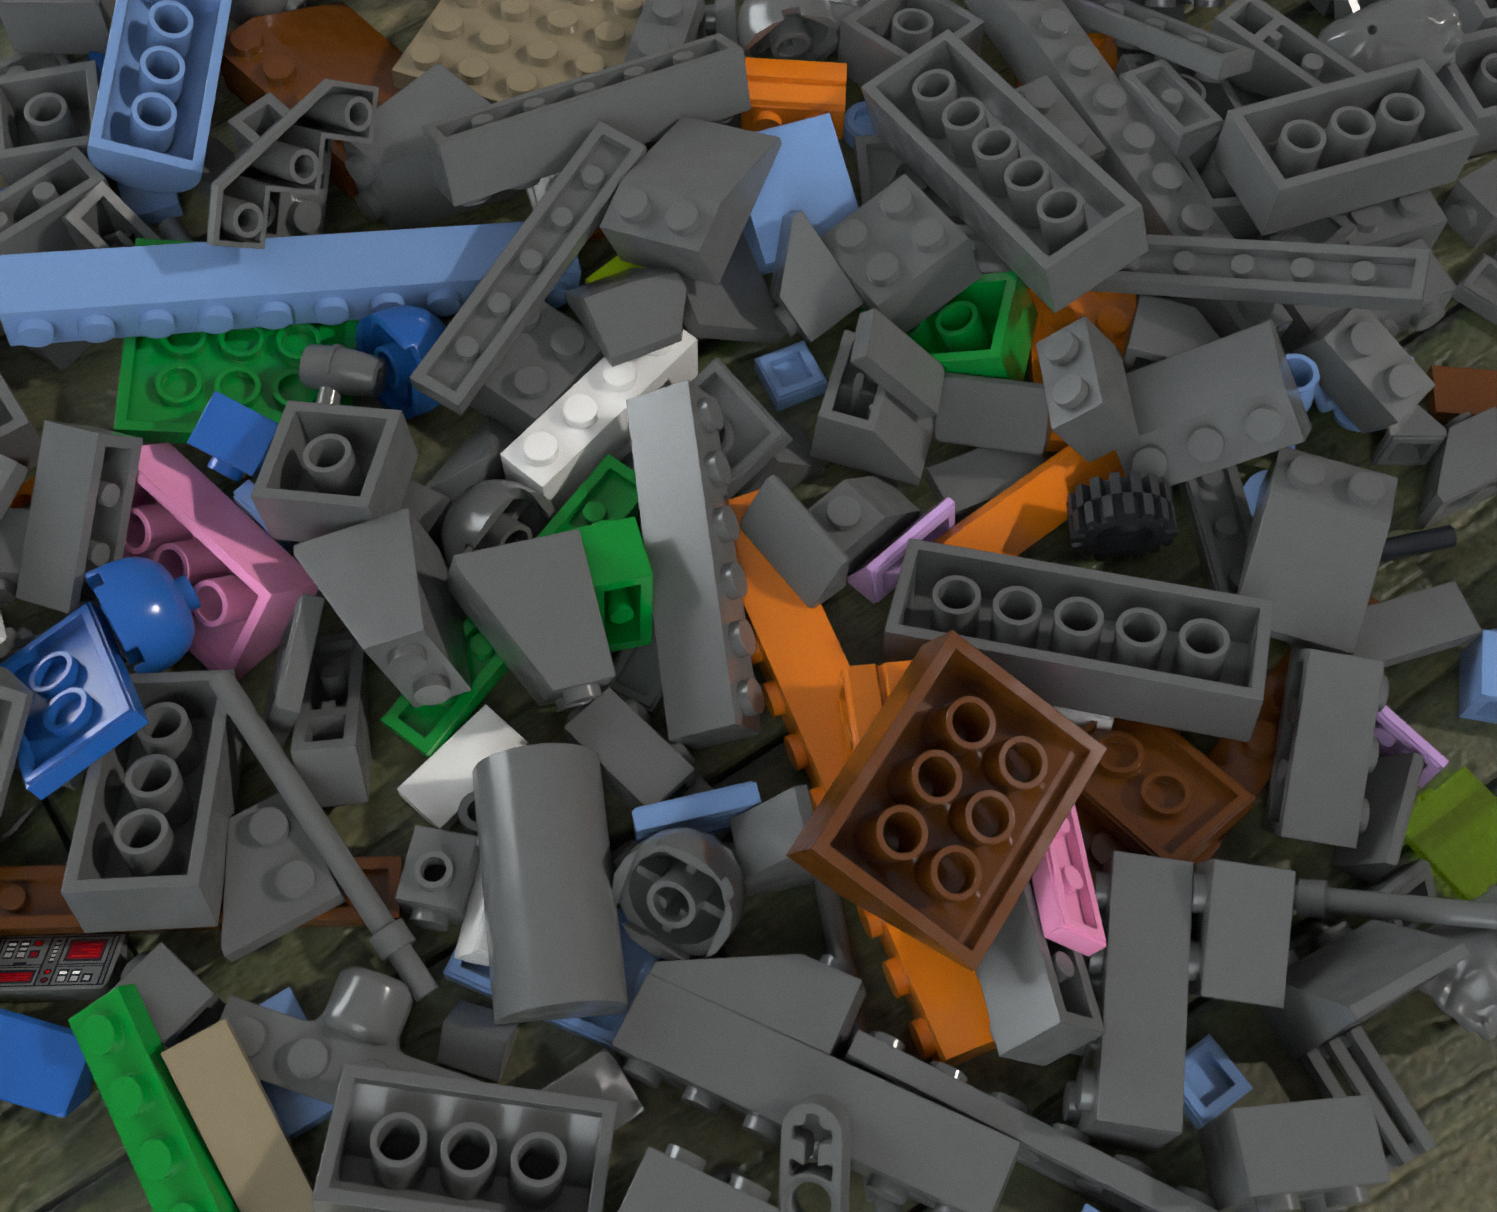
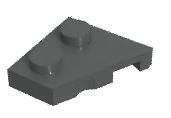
(271, 878)

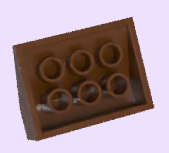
(301, 48)
(949, 801)

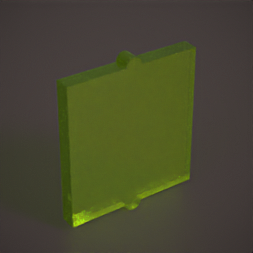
(1457, 834)

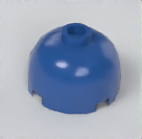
(403, 339)
(146, 611)

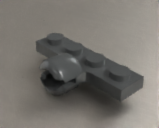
(356, 1028)

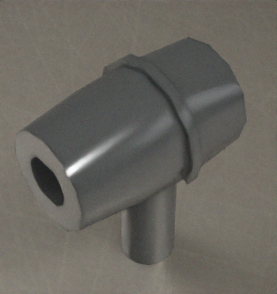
(341, 372)

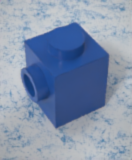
(233, 437)

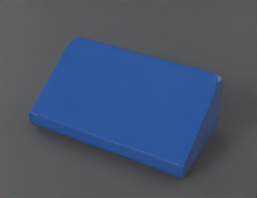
(41, 1065)

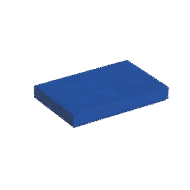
(79, 700)

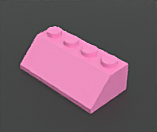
(233, 565)

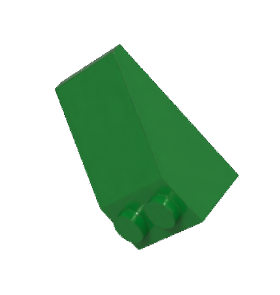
(982, 329)

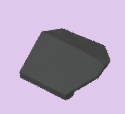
(631, 311)

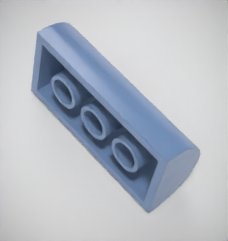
(158, 92)

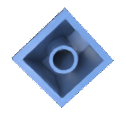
(805, 177)

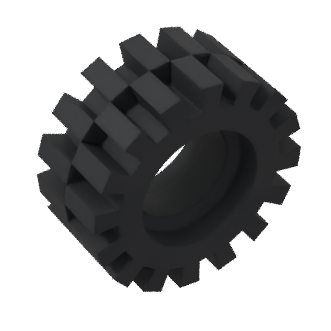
(1121, 516)

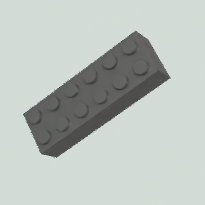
(1006, 170)
(1092, 636)

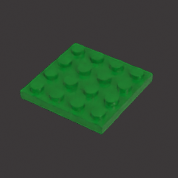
(174, 377)

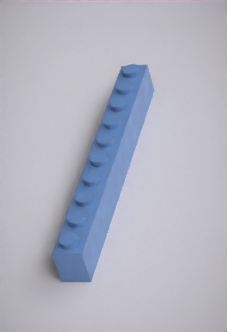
(221, 288)

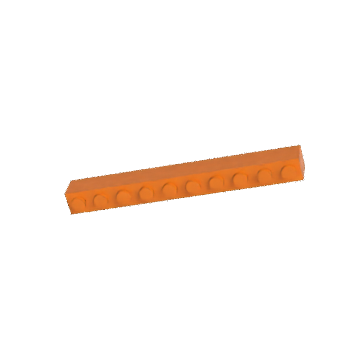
(802, 677)

